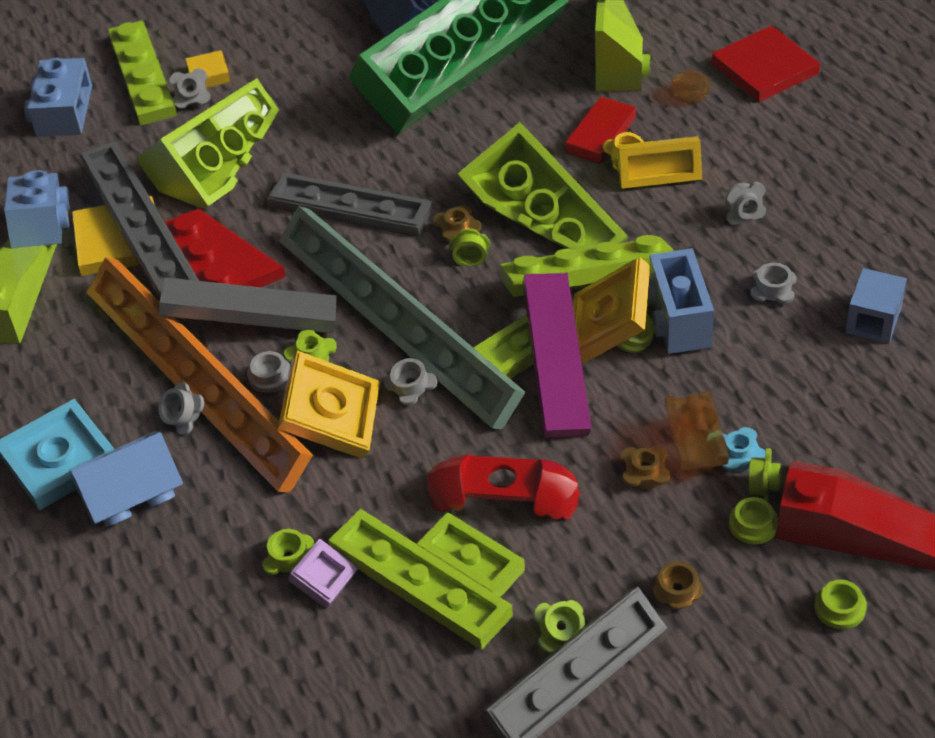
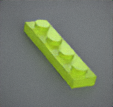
(142, 72)
(582, 265)
(422, 579)

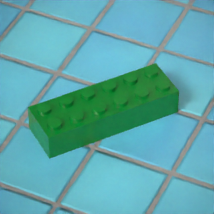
(444, 53)

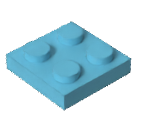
(49, 447)

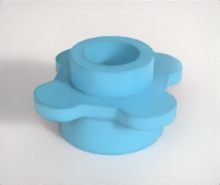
(740, 458)

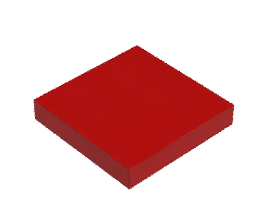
(765, 63)

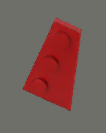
(221, 254)

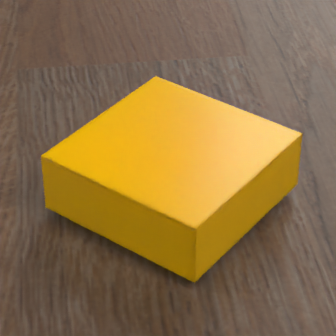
(213, 65)

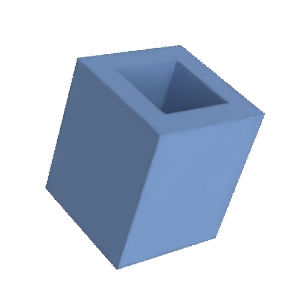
(875, 305)

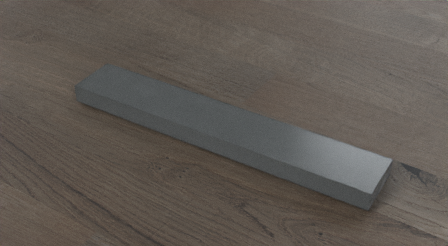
(135, 216)

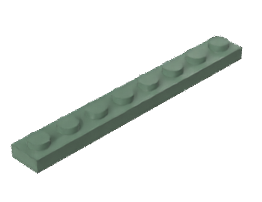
(403, 318)

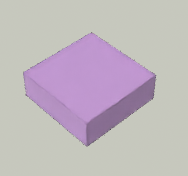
(323, 573)

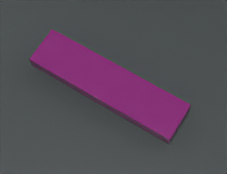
(556, 356)

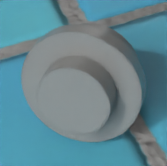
(268, 372)

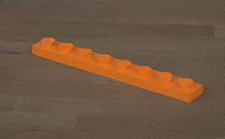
(184, 359)

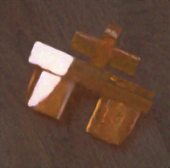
(696, 433)

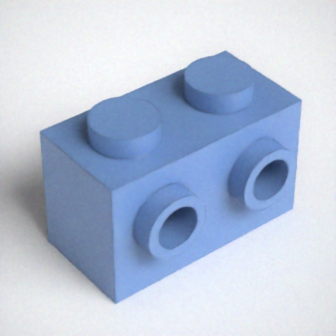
(59, 97)
(36, 209)
(680, 301)
(126, 478)

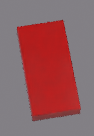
(601, 124)

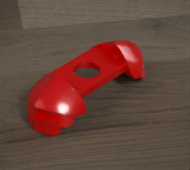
(540, 481)

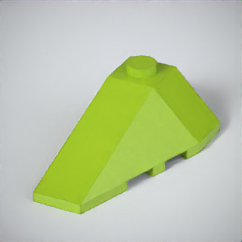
(618, 49)
(206, 152)
(534, 190)
(20, 283)

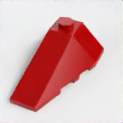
(854, 517)

